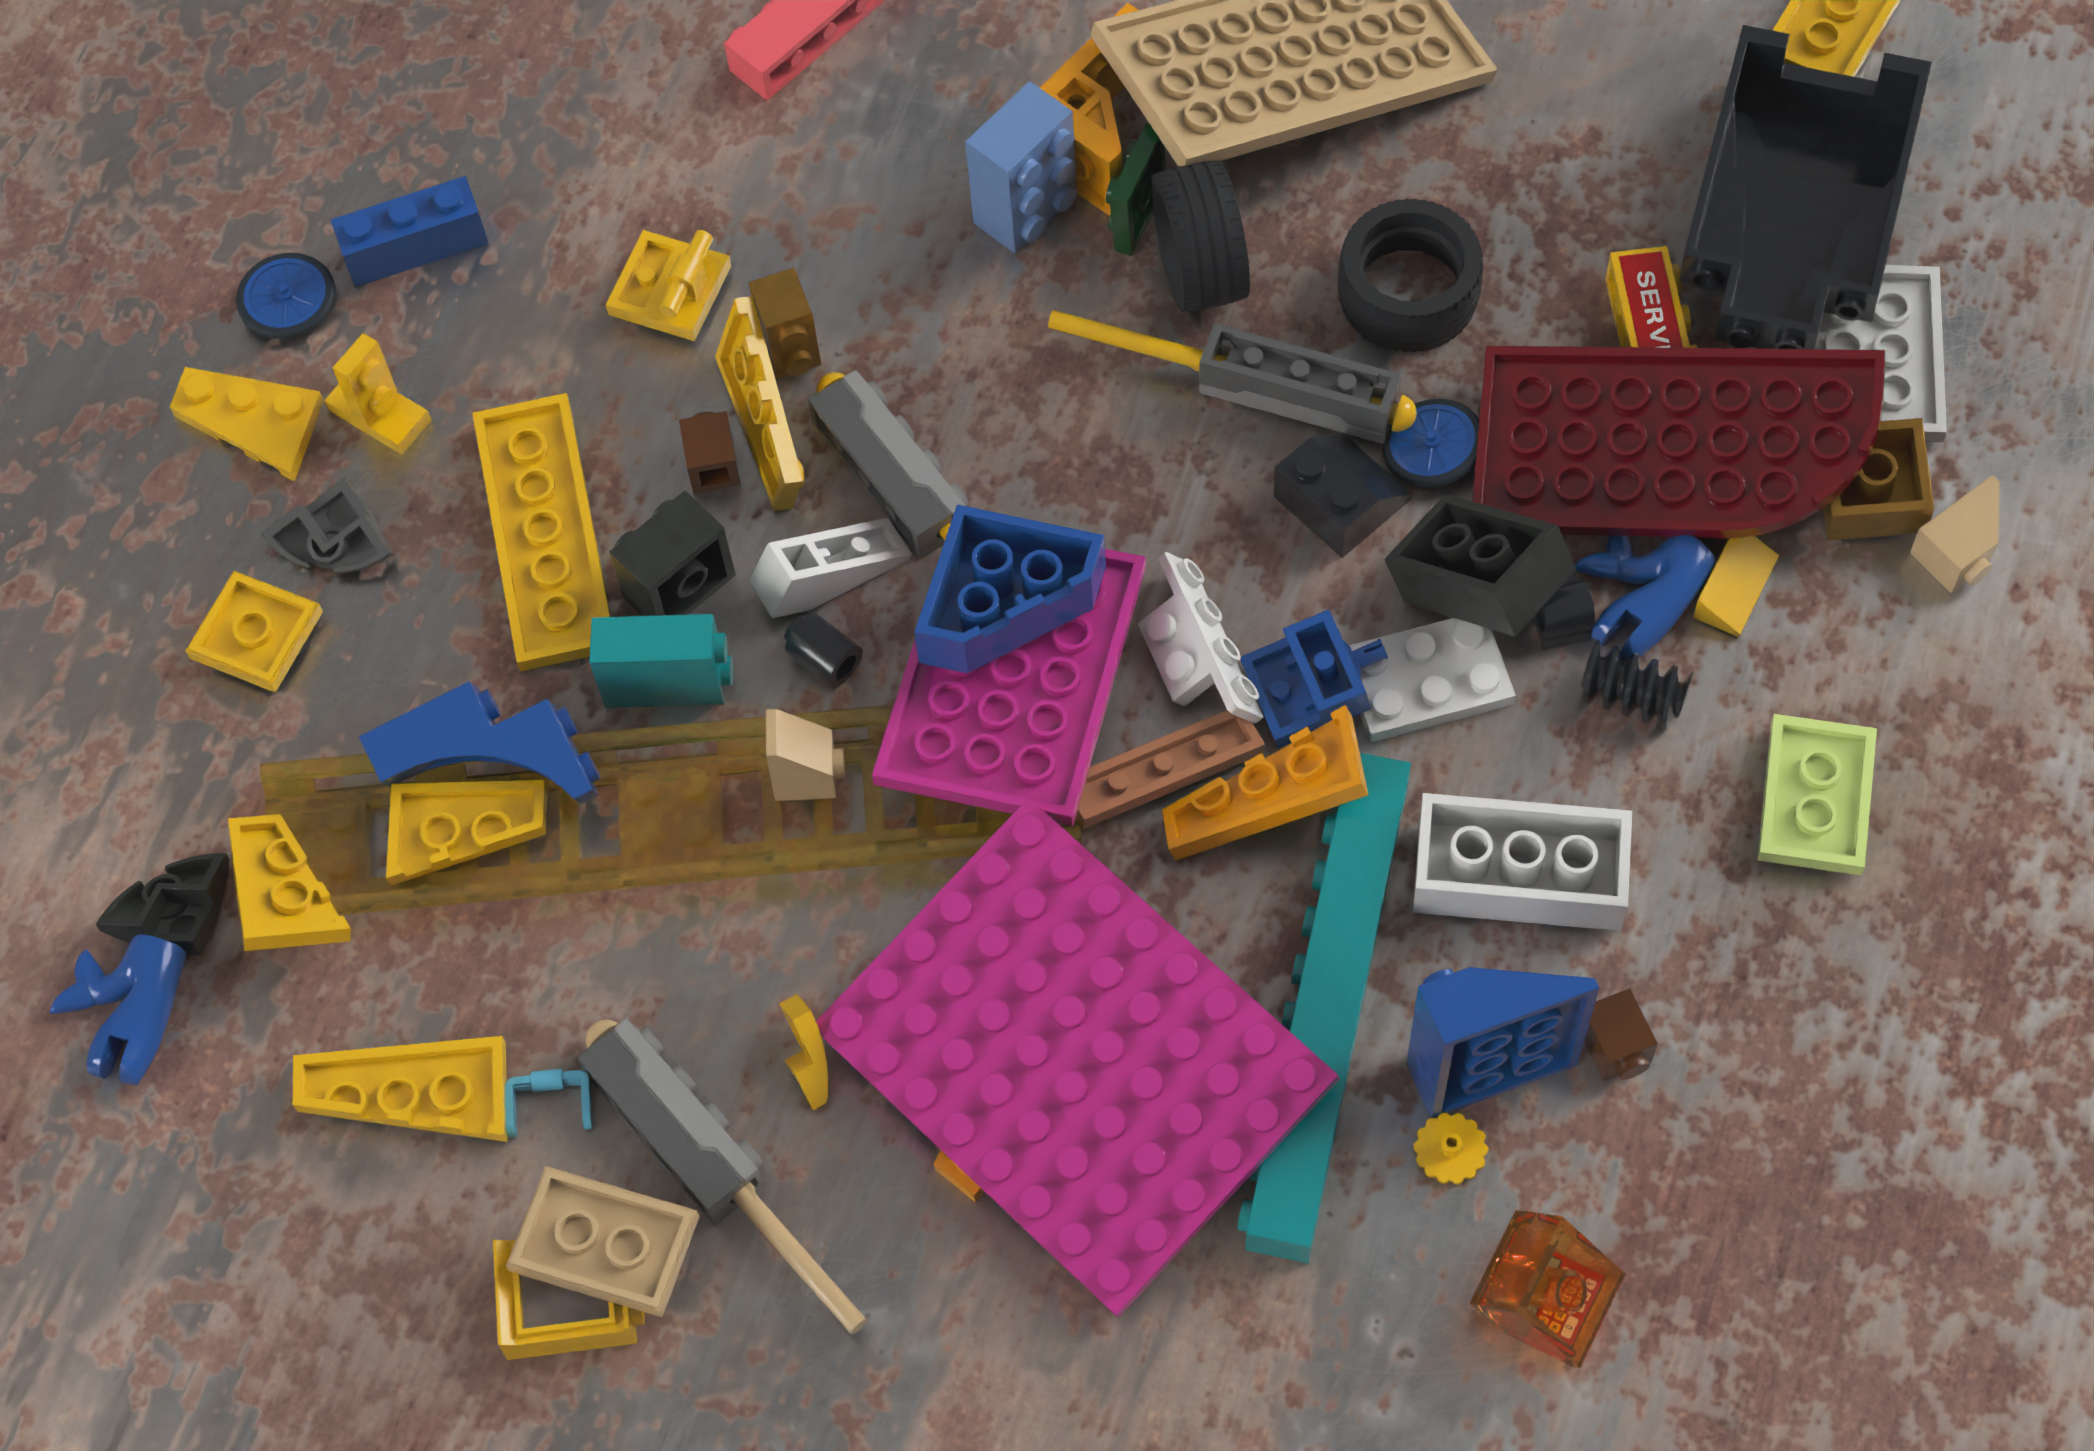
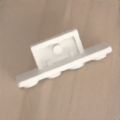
(1192, 645)

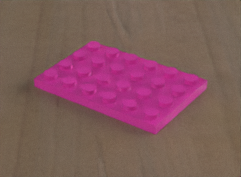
(1019, 721)

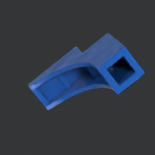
(463, 729)

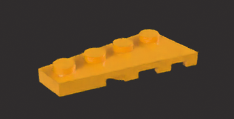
(1295, 782)

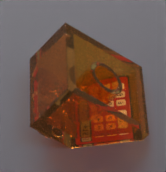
(1548, 1286)

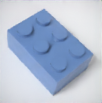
(1022, 167)

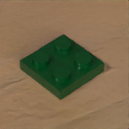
(1131, 192)

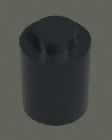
(822, 649)

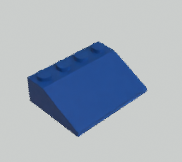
(1494, 1032)

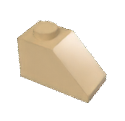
(1962, 538)
(801, 758)

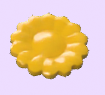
(1450, 1148)

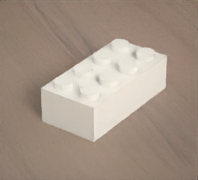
(1523, 861)

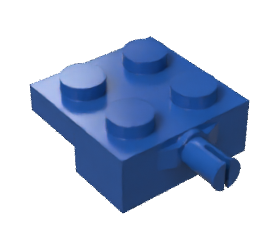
(1309, 676)

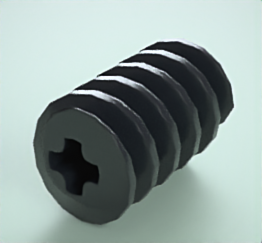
(1634, 686)

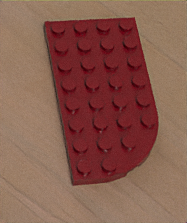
(1674, 436)

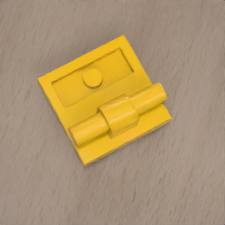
(669, 284)

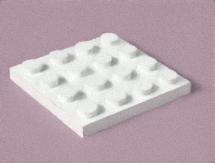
(1910, 332)

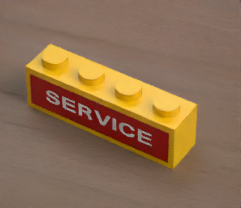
(1646, 299)

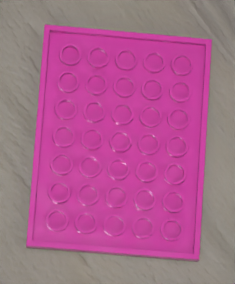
(1075, 1056)

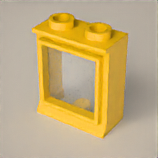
(550, 1319)

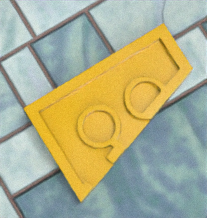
(255, 415)
(458, 822)
(276, 889)

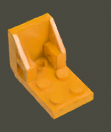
(1088, 88)

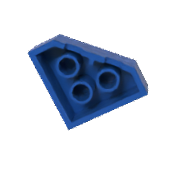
(1004, 586)

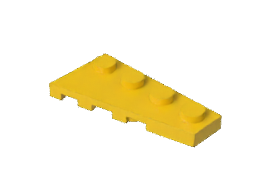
(756, 399)
(417, 1086)

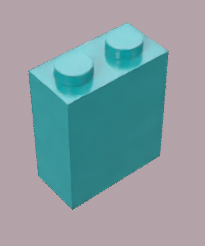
(659, 660)

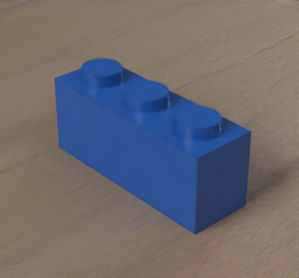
(409, 231)

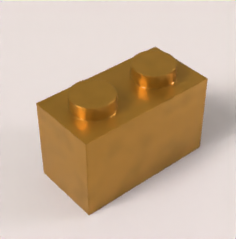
(786, 323)

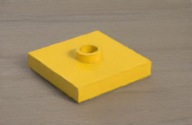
(254, 631)

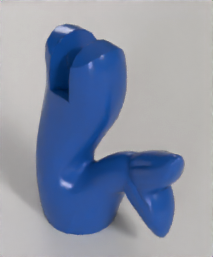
(1673, 577)
(148, 985)

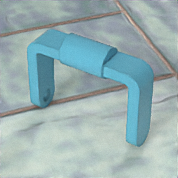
(547, 1081)

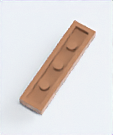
(1166, 766)

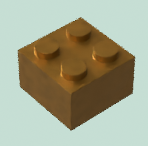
(1891, 489)

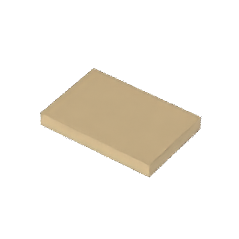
(603, 1241)

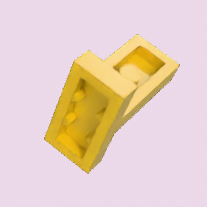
(370, 398)

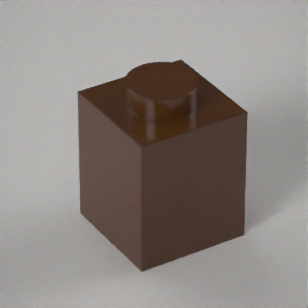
(709, 451)
(1620, 1037)

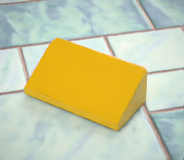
(1735, 584)

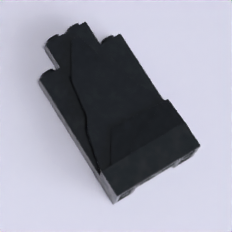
(1801, 192)

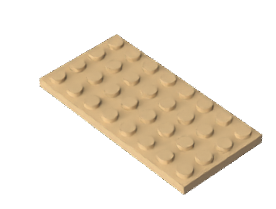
(1272, 71)

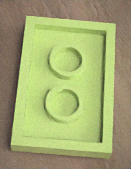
(1817, 794)

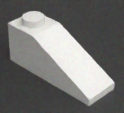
(820, 566)

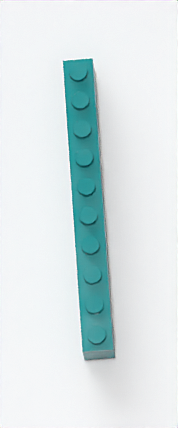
(1329, 1003)

